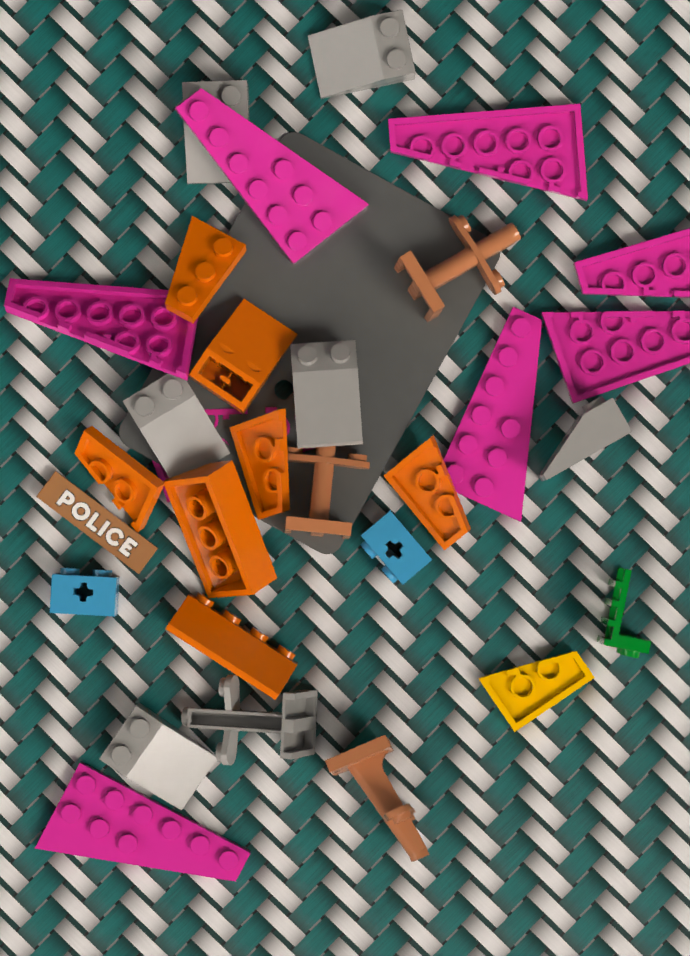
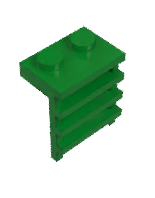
(625, 644)

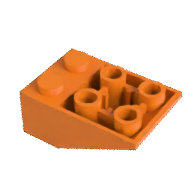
(242, 356)

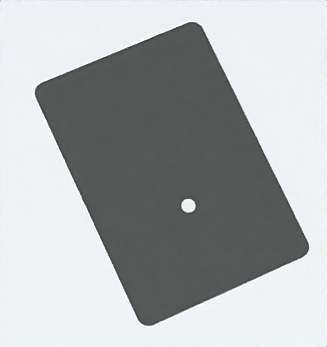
(342, 294)

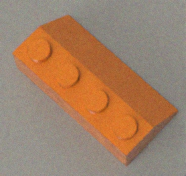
(220, 530)
(232, 645)

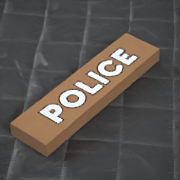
(97, 522)

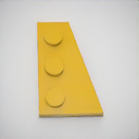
(536, 686)

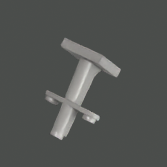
(294, 723)

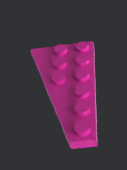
(518, 145)
(281, 188)
(643, 269)
(110, 317)
(616, 347)
(493, 437)
(124, 826)

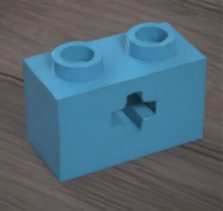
(391, 529)
(67, 601)

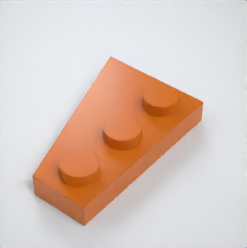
(201, 268)
(264, 461)
(128, 480)
(430, 493)

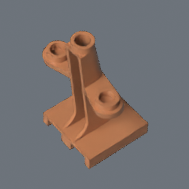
(473, 255)
(324, 463)
(366, 766)

